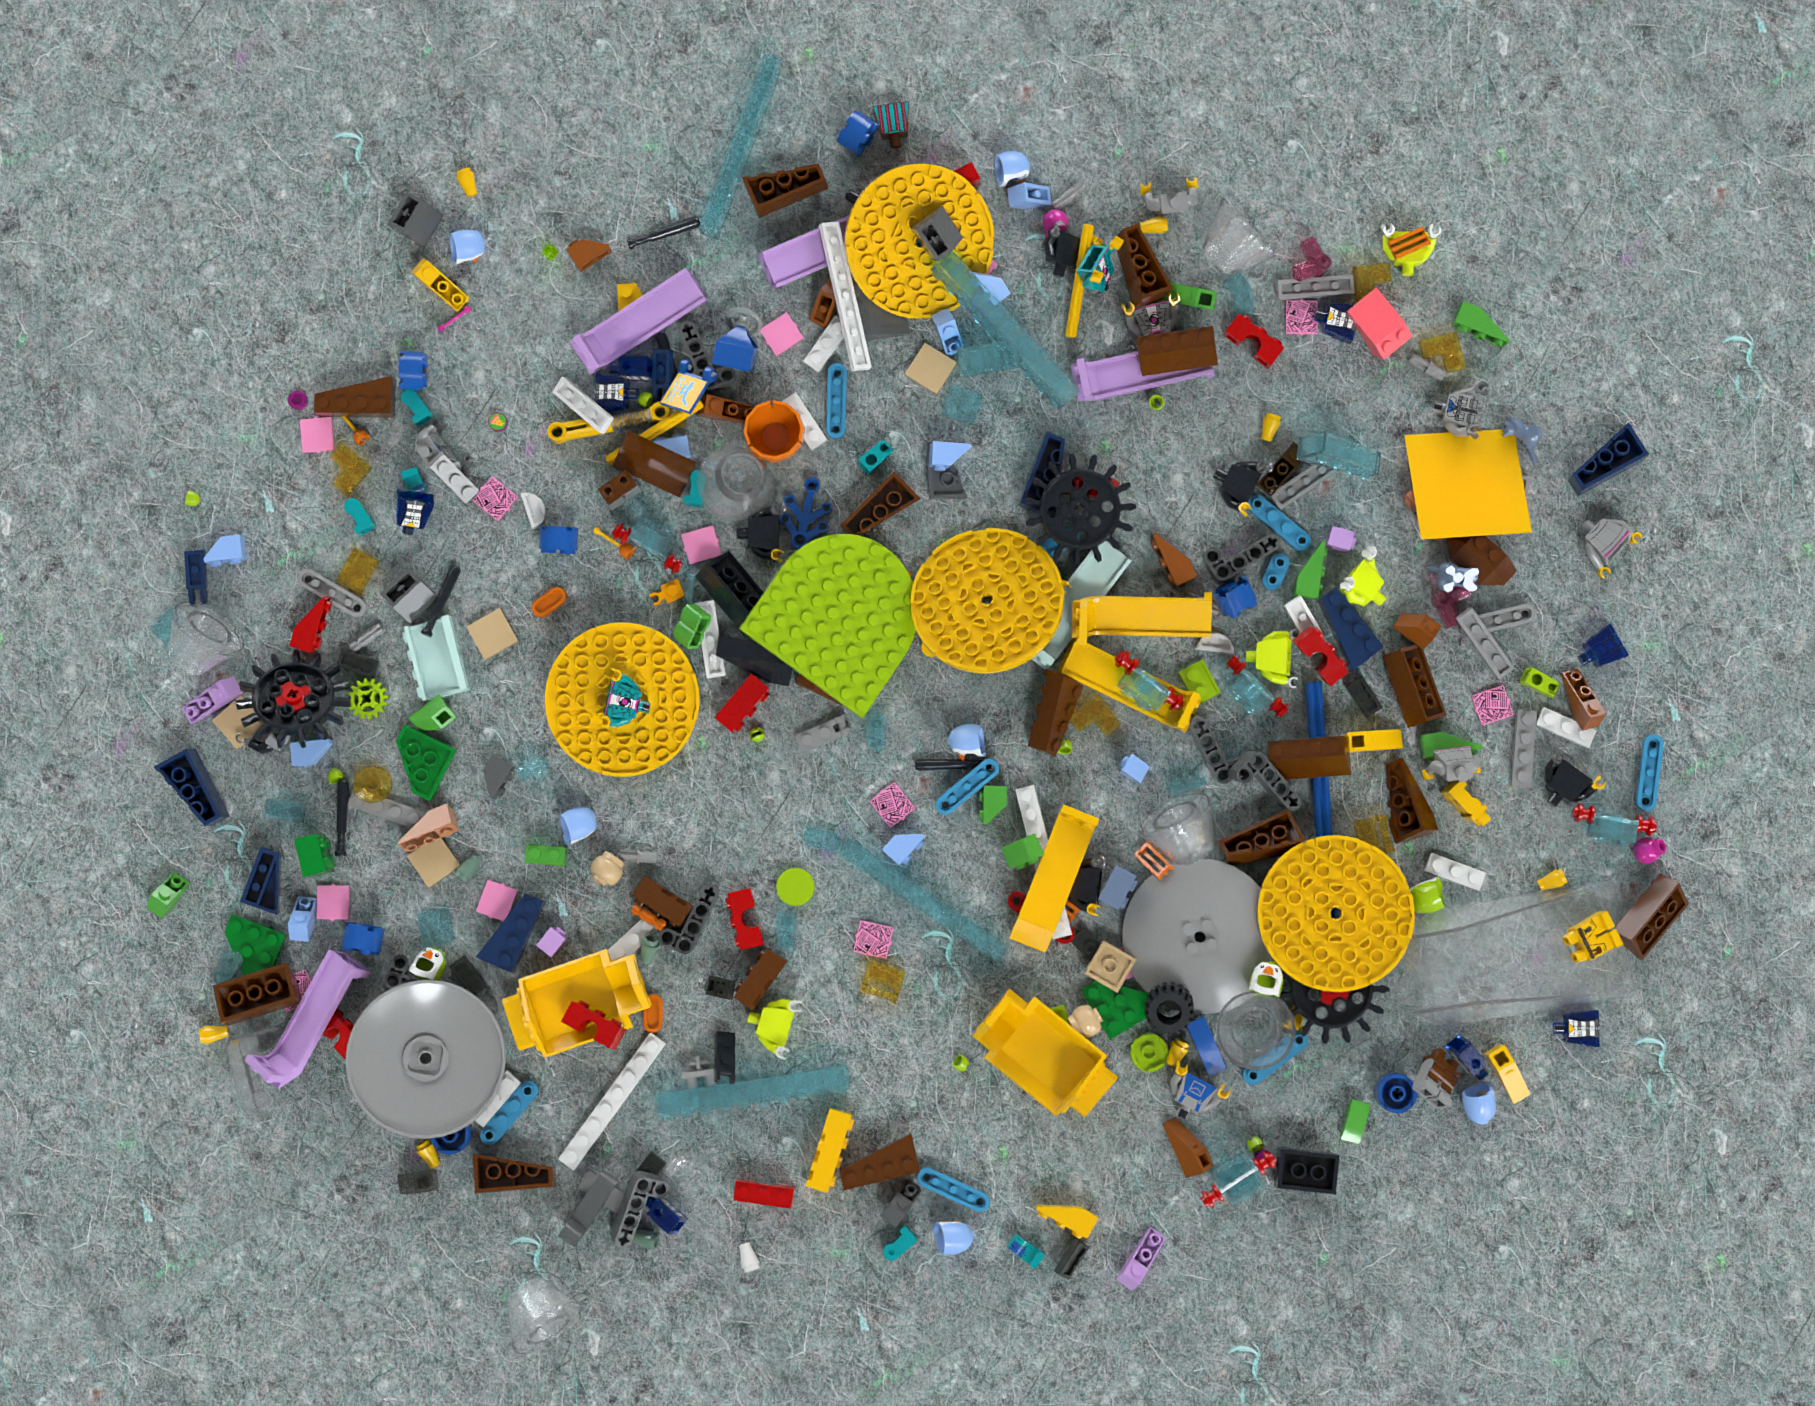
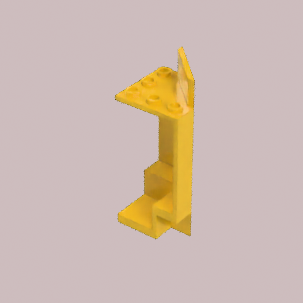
(545, 996)
(1044, 1055)

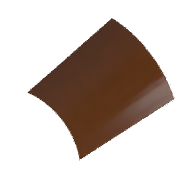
(654, 464)

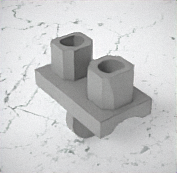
(691, 1076)

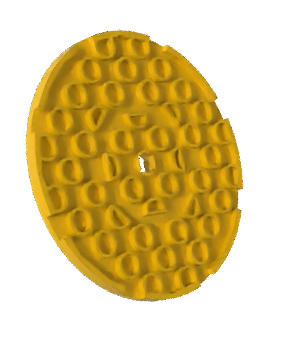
(883, 246)
(996, 635)
(580, 687)
(1373, 920)

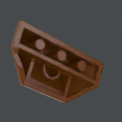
(1483, 554)

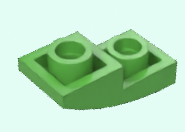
(1355, 1122)

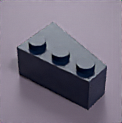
(264, 882)

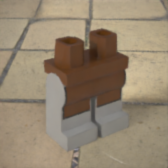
(617, 487)
(1437, 1078)

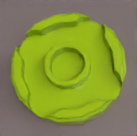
(795, 886)
(1149, 1052)

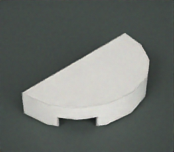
(535, 509)
(1216, 643)

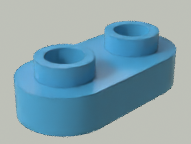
(1275, 571)

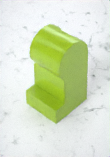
(1539, 682)

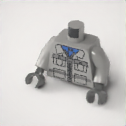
(1461, 410)
(431, 444)

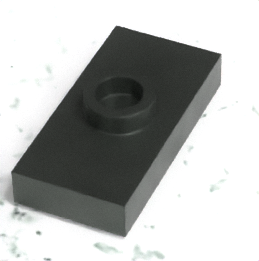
(358, 663)
(1363, 697)
(1085, 943)
(468, 975)
(720, 987)
(652, 1164)
(1071, 1258)

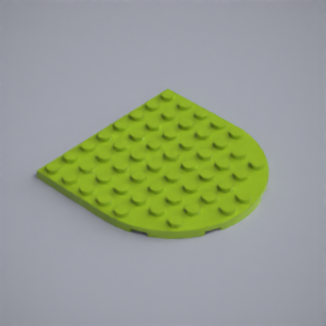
(838, 617)

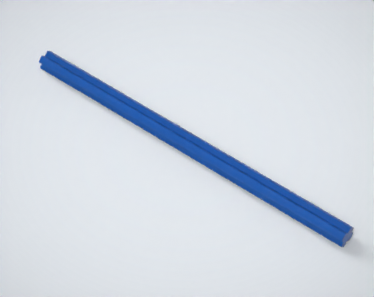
(1320, 785)

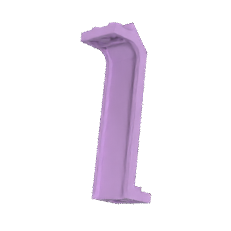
(796, 257)
(639, 321)
(1123, 376)
(308, 1020)

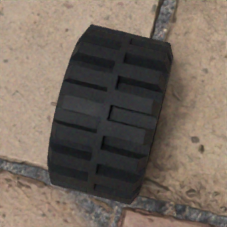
(1165, 1023)

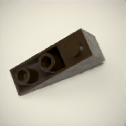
(1282, 469)

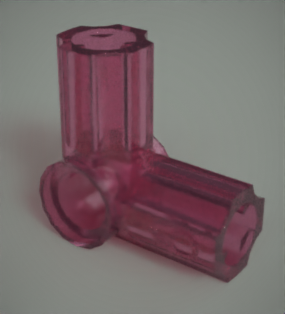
(1315, 258)
(1447, 610)

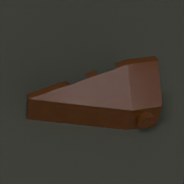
(1409, 809)

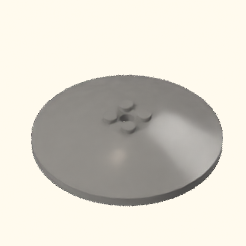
(1168, 914)
(434, 1096)

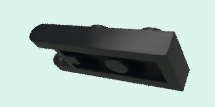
(724, 1056)

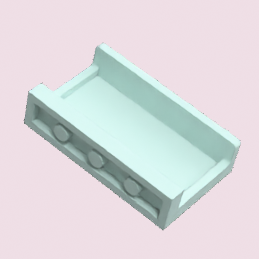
(436, 660)

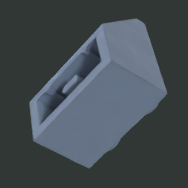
(1117, 888)

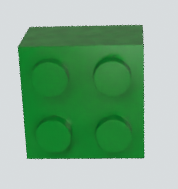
(314, 855)

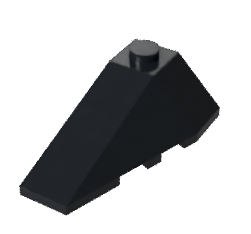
(754, 660)

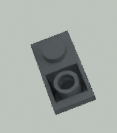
(497, 774)
(900, 1203)

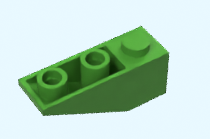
(1193, 296)
(1476, 322)
(1308, 580)
(1440, 741)

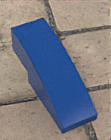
(1206, 1046)

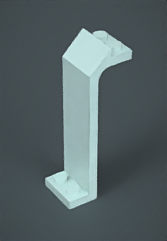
(1088, 580)

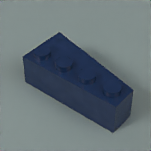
(1050, 450)
(1613, 458)
(1348, 629)
(193, 785)
(511, 937)

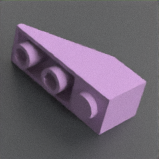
(212, 699)
(1141, 1259)

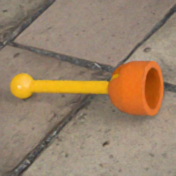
(358, 434)
(626, 550)

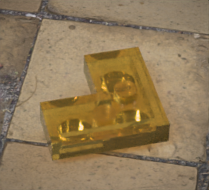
(1366, 277)
(1447, 347)
(354, 470)
(1096, 712)

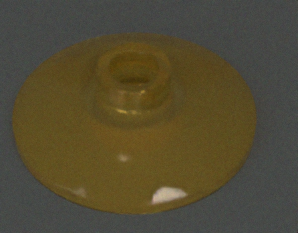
(369, 776)

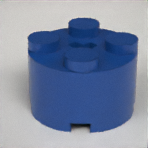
(857, 133)
(412, 370)
(558, 538)
(1234, 597)
(362, 938)
(1398, 1103)
(452, 1145)

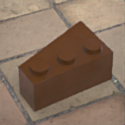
(662, 901)
(759, 978)

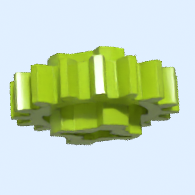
(373, 694)

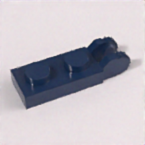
(661, 372)
(196, 575)

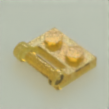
(1366, 832)
(884, 975)

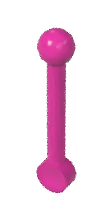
(467, 309)

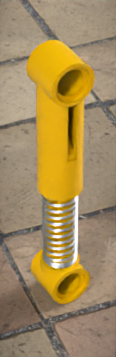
(580, 428)

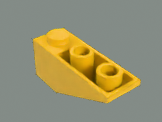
(440, 284)
(1374, 740)
(1507, 1072)
(1073, 1217)

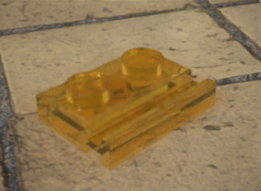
(358, 571)

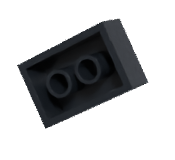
(1306, 1170)

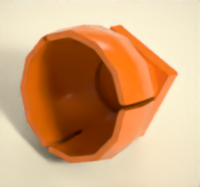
(773, 431)

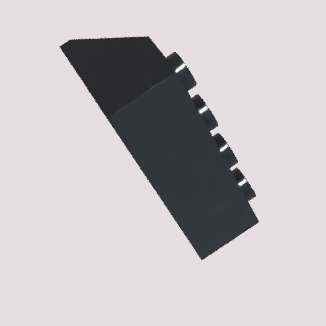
(730, 587)

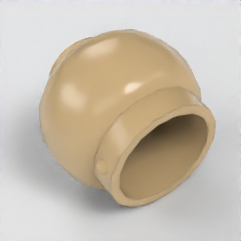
(606, 869)
(1086, 1020)

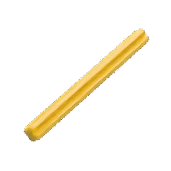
(1078, 289)
(659, 428)

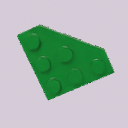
(424, 760)
(255, 943)
(1116, 1009)

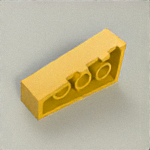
(829, 1149)

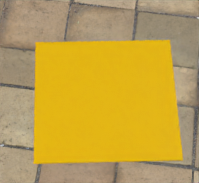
(1467, 485)

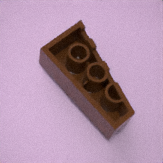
(784, 188)
(1141, 268)
(362, 400)
(882, 504)
(1054, 712)
(1262, 840)
(883, 1164)
(504, 1175)

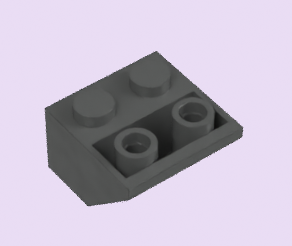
(415, 219)
(937, 234)
(409, 595)

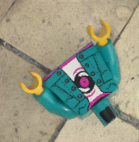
(1097, 265)
(622, 701)

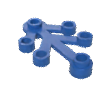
(805, 517)

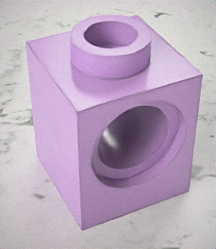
(1340, 539)
(552, 941)

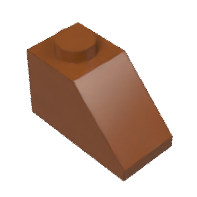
(586, 253)
(824, 306)
(1417, 628)

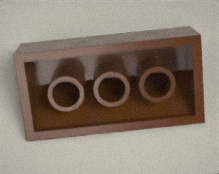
(1177, 351)
(1414, 685)
(1311, 757)
(1651, 915)
(256, 994)

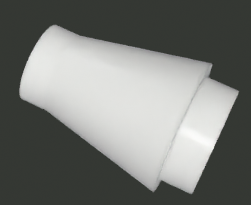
(749, 1260)

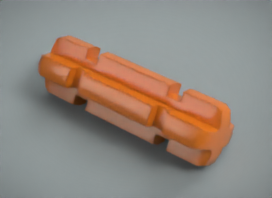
(648, 917)

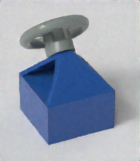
(737, 347)

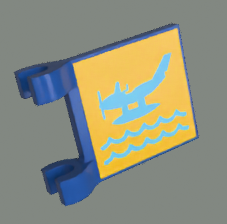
(687, 388)

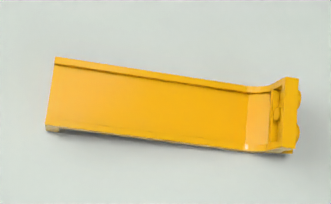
(1141, 616)
(1098, 671)
(1054, 878)

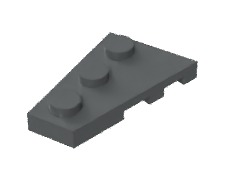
(944, 483)

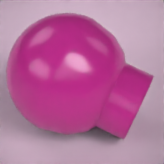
(1052, 217)
(1648, 849)

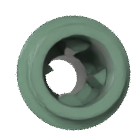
(467, 869)
(649, 947)
(646, 1239)

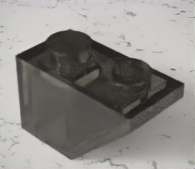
(418, 1182)

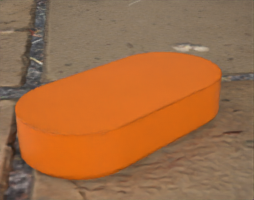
(549, 602)
(654, 1015)

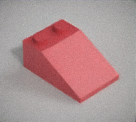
(1379, 324)

